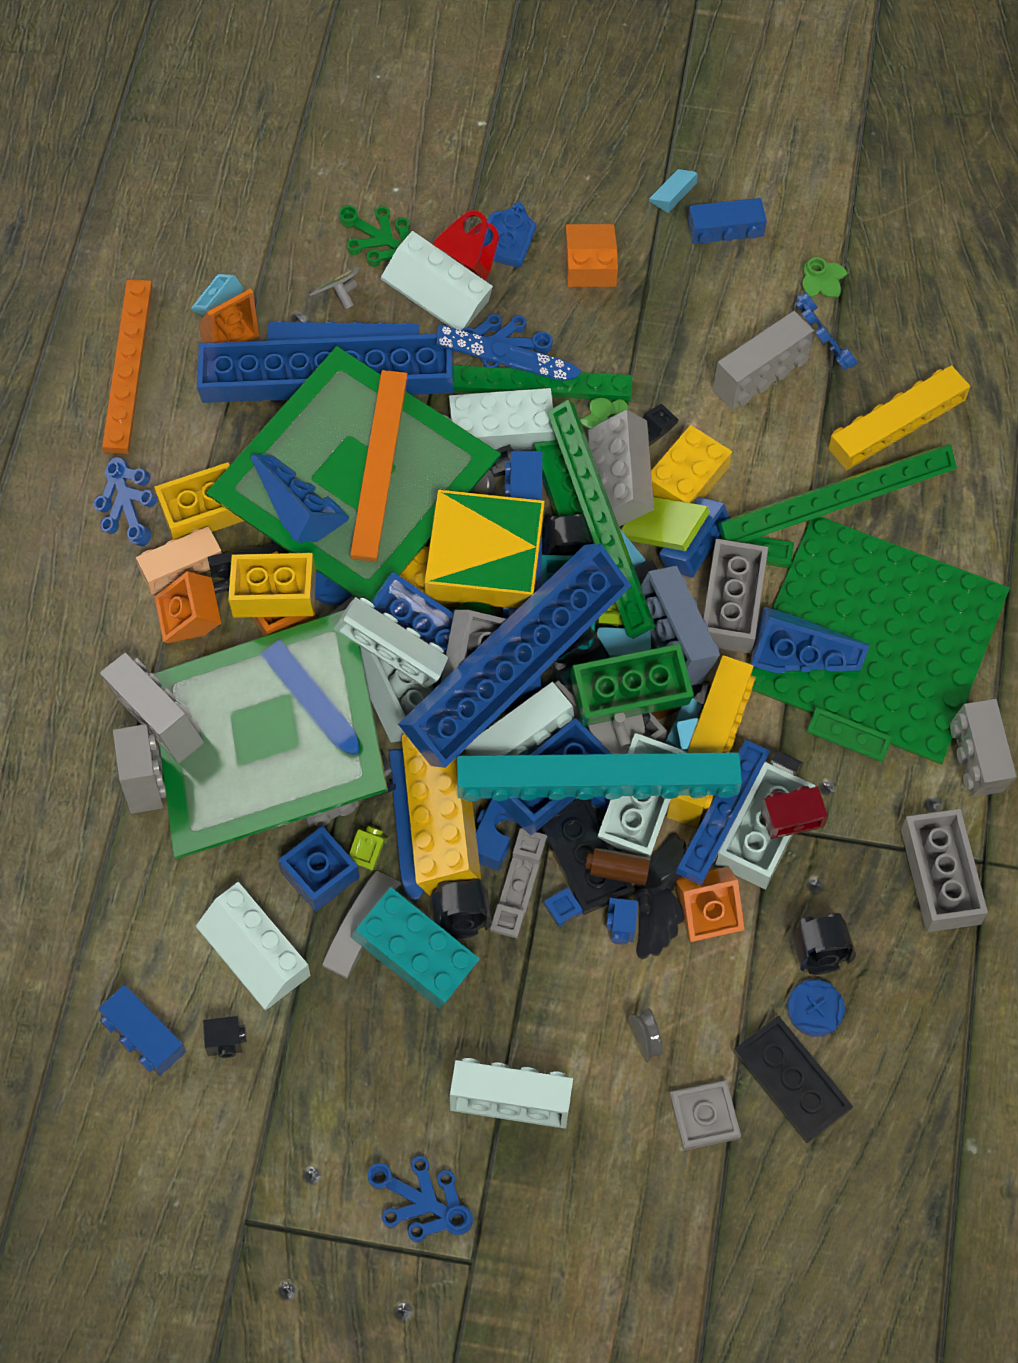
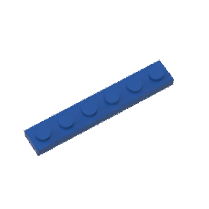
(721, 818)

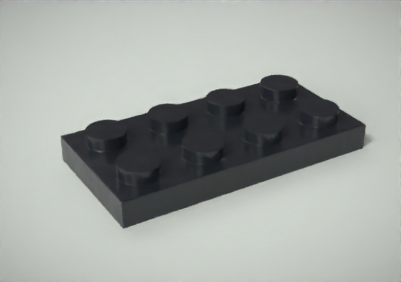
(570, 838)
(792, 1079)

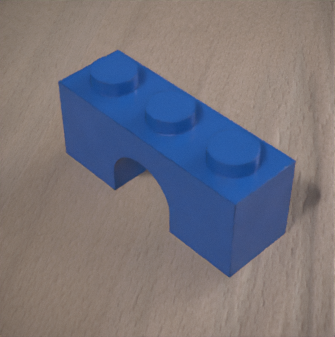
(491, 844)

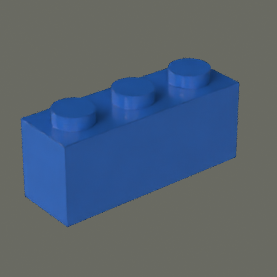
(727, 221)
(691, 559)
(141, 1031)

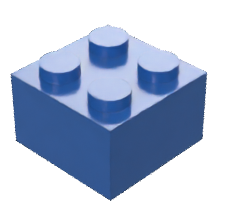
(318, 868)

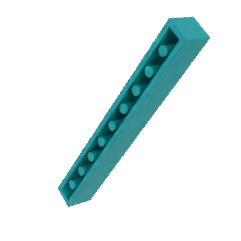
(598, 776)

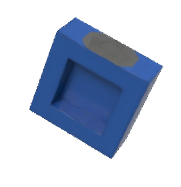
(563, 907)

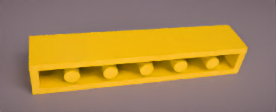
(898, 417)

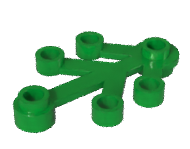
(379, 237)

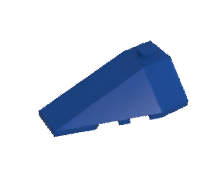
(297, 505)
(796, 644)

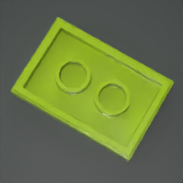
(668, 525)

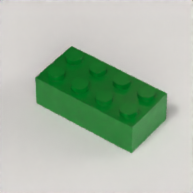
(631, 684)

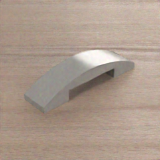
(519, 884)
(344, 950)

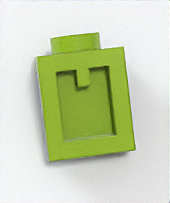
(367, 847)

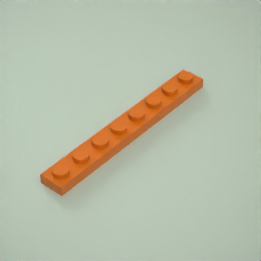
(127, 367)

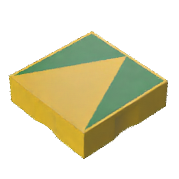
(484, 549)

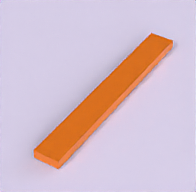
(379, 466)

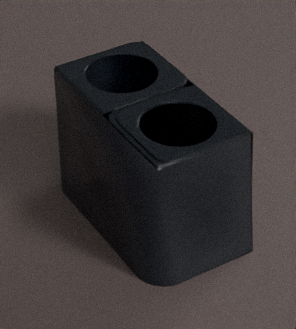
(594, 653)

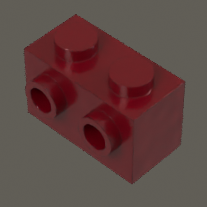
(794, 812)

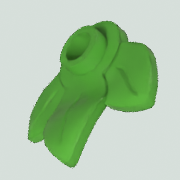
(824, 279)
(602, 410)

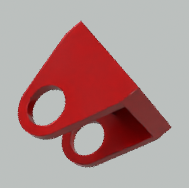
(468, 247)

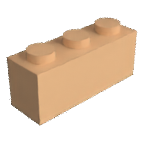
(177, 556)

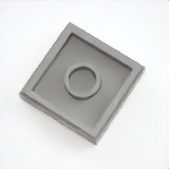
(705, 1115)

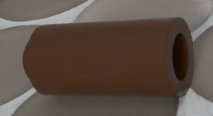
(618, 866)

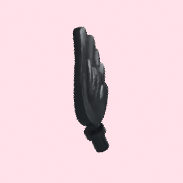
(661, 870)
(659, 923)

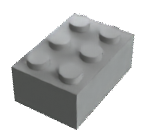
(983, 748)
(139, 768)

